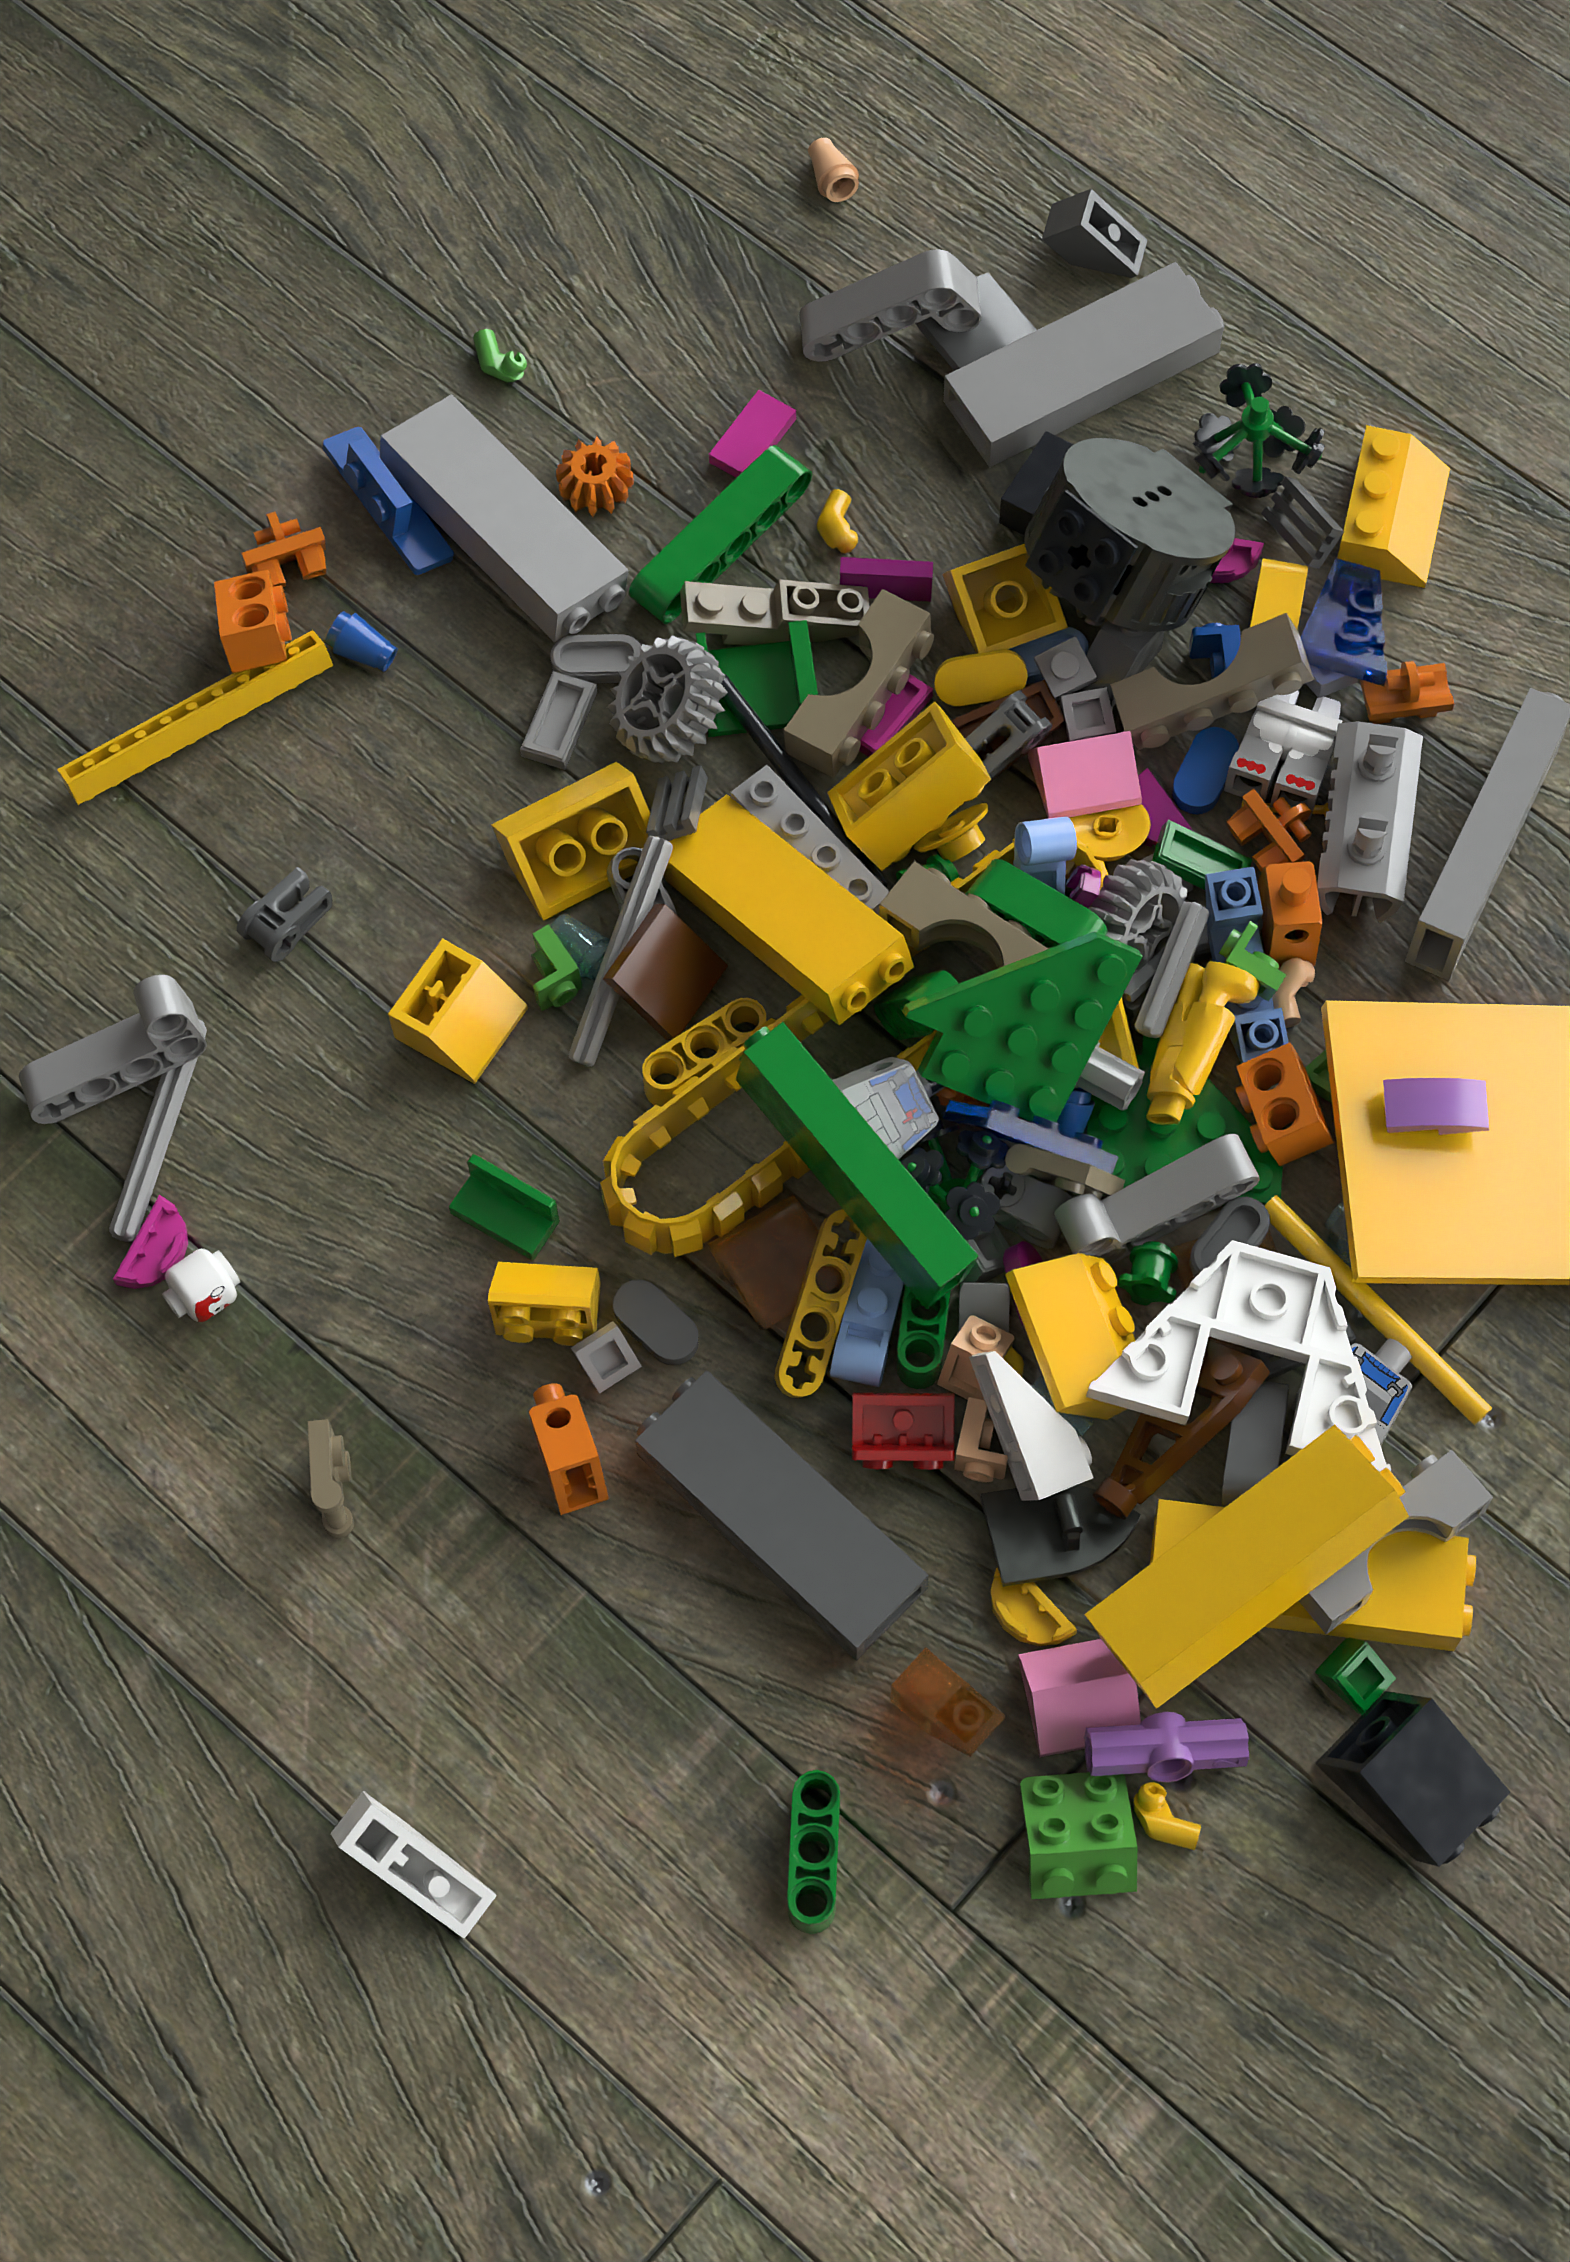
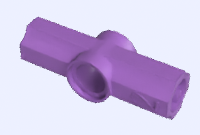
(1166, 1747)

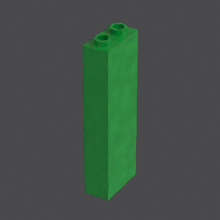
(854, 1164)

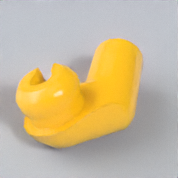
(833, 525)
(1159, 1821)

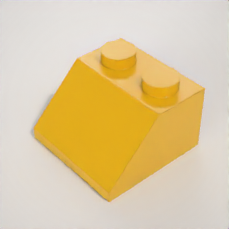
(1002, 601)

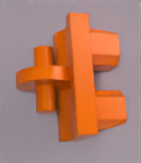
(304, 547)
(1408, 693)
(1258, 818)

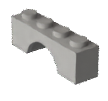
(1438, 1501)

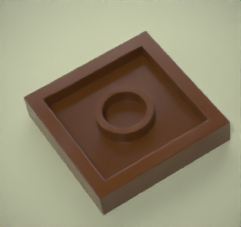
(665, 972)

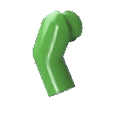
(497, 364)

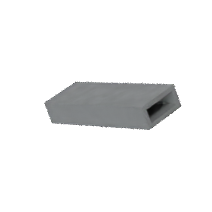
(1083, 363)
(504, 518)
(1489, 834)

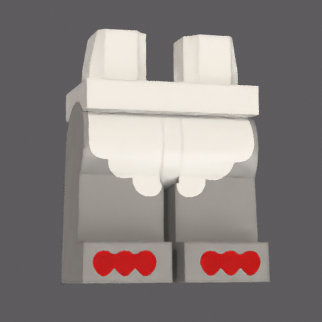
(1291, 735)

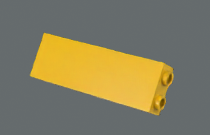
(787, 911)
(1248, 1564)
(1412, 1575)

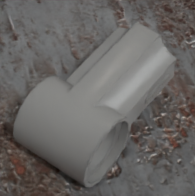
(1110, 1078)

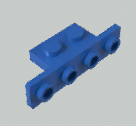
(387, 502)

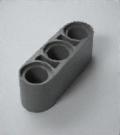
(1255, 1440)

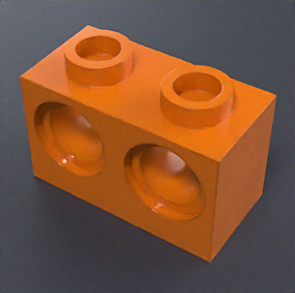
(252, 620)
(1286, 1103)

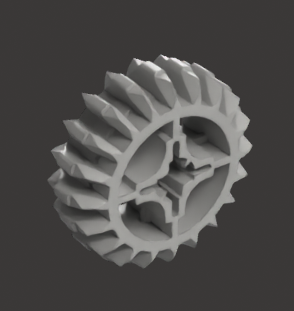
(656, 695)
(1140, 906)

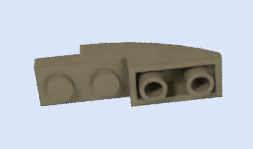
(762, 614)

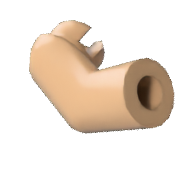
(1298, 975)

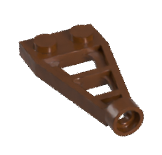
(1225, 1378)

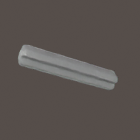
(1171, 969)

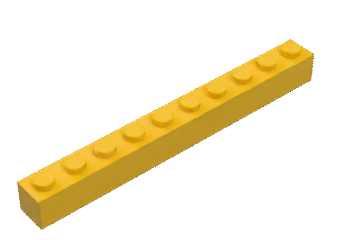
(192, 719)

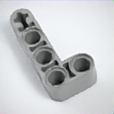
(889, 301)
(117, 1057)
(1158, 1201)

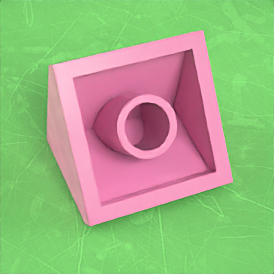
(1086, 775)
(1074, 1691)

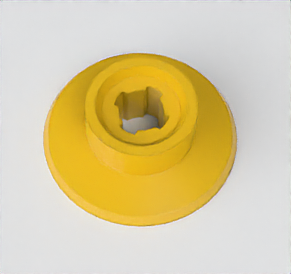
(1113, 832)
(957, 835)

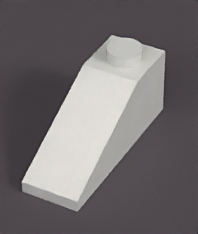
(1039, 1442)
(412, 1864)

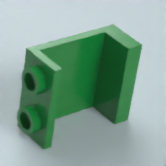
(769, 676)

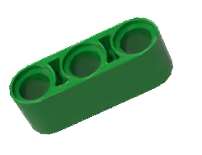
(1033, 904)
(890, 1007)
(923, 1337)
(811, 1826)

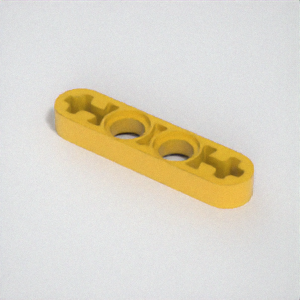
(814, 1300)

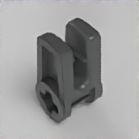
(1016, 723)
(273, 924)

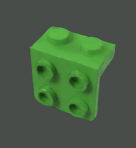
(1079, 1835)

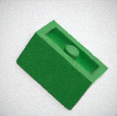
(505, 1208)

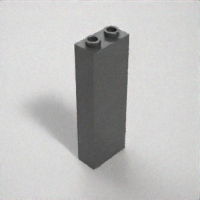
(780, 1513)

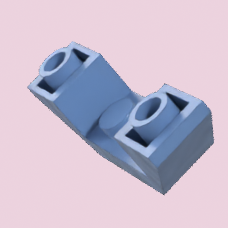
(1232, 904)

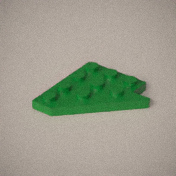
(1027, 1025)
(1150, 1146)

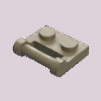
(1062, 1171)
(328, 1470)

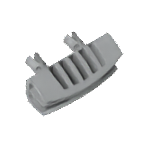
(1369, 816)

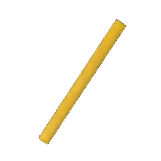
(1378, 1312)

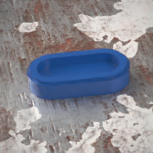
(1204, 770)

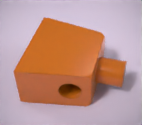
(1289, 904)
(567, 1449)

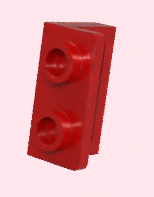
(903, 1429)

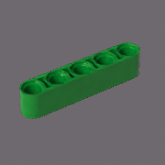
(721, 532)

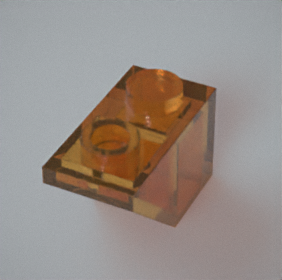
(944, 1704)

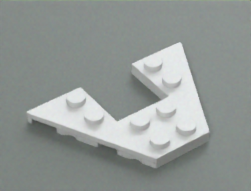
(1264, 1305)

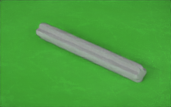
(633, 912)
(151, 1151)

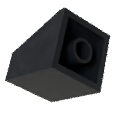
(1415, 1776)

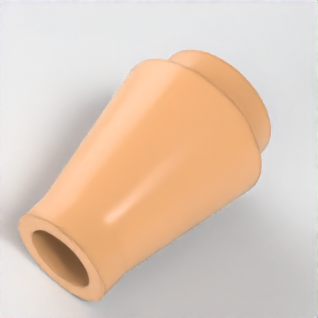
(833, 171)

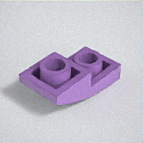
(1436, 1103)

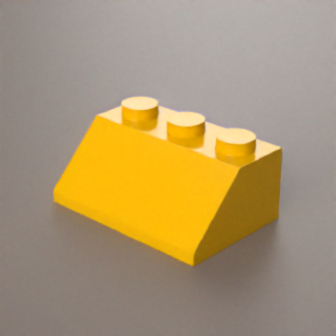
(1394, 507)
(908, 787)
(569, 838)
(1073, 1327)

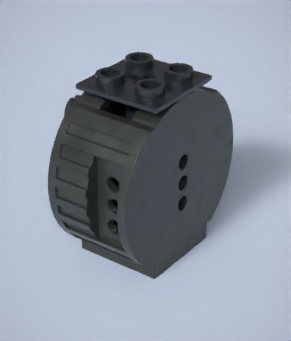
(1128, 535)

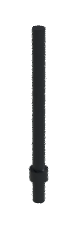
(788, 769)

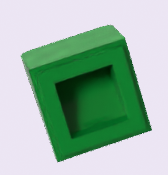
(1355, 1674)

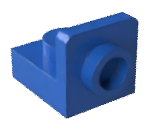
(1215, 642)

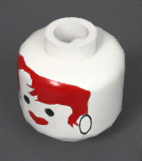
(201, 1285)

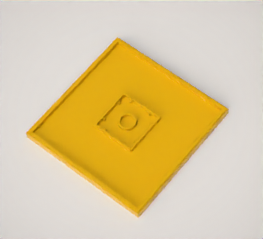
(1457, 1202)

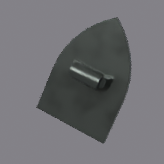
(1051, 1534)

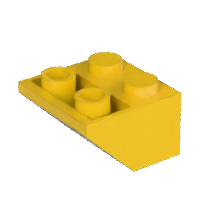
(456, 1011)
(544, 1302)

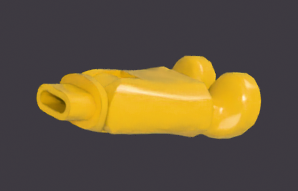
(1195, 1036)

